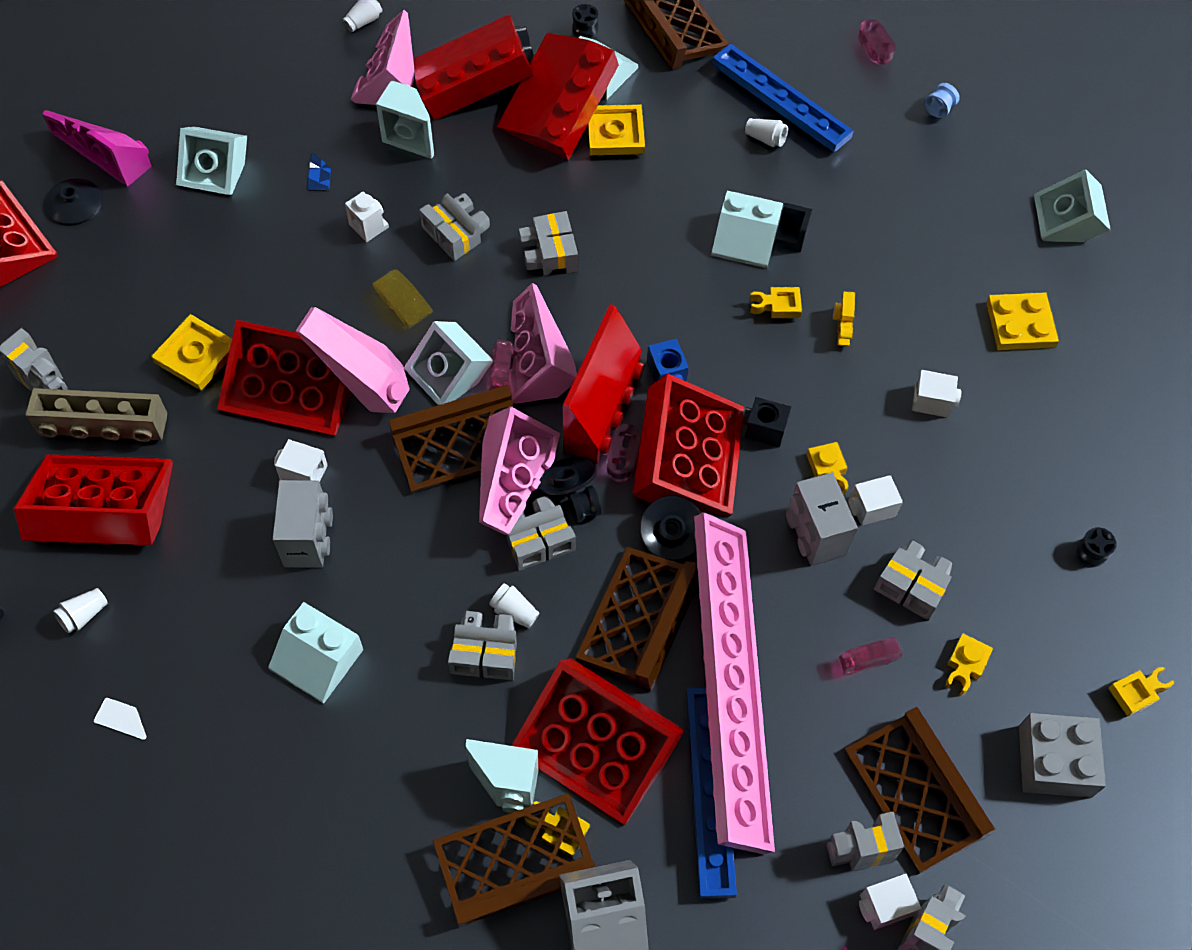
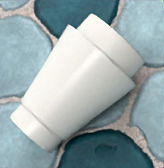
(362, 14)
(767, 131)
(512, 602)
(79, 610)

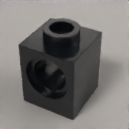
(769, 410)

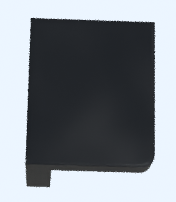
(792, 227)

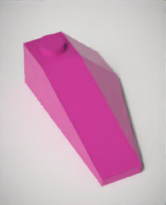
(104, 147)

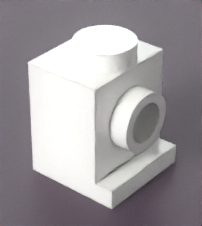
(366, 216)

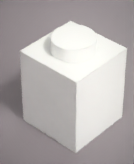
(936, 393)
(300, 462)
(875, 500)
(889, 902)

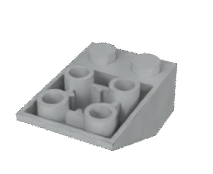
(605, 908)

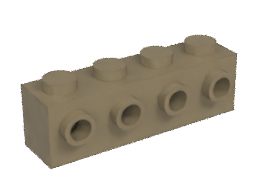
(97, 414)

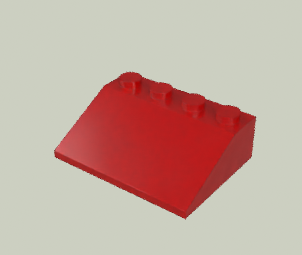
(471, 67)
(561, 95)
(21, 241)
(281, 380)
(601, 389)
(689, 446)
(94, 500)
(598, 739)

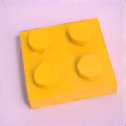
(616, 130)
(1022, 321)
(194, 352)

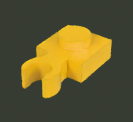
(781, 301)
(845, 314)
(828, 459)
(969, 661)
(1138, 692)
(559, 820)

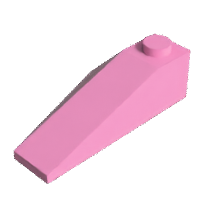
(389, 62)
(539, 354)
(356, 360)
(513, 461)

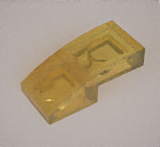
(402, 297)

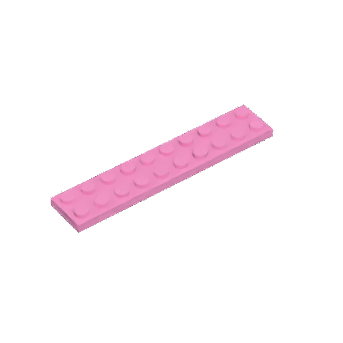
(733, 688)

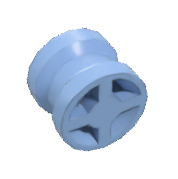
(941, 100)

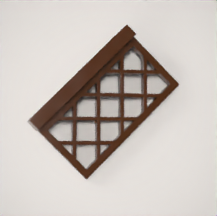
(671, 42)
(445, 417)
(663, 631)
(944, 773)
(516, 892)

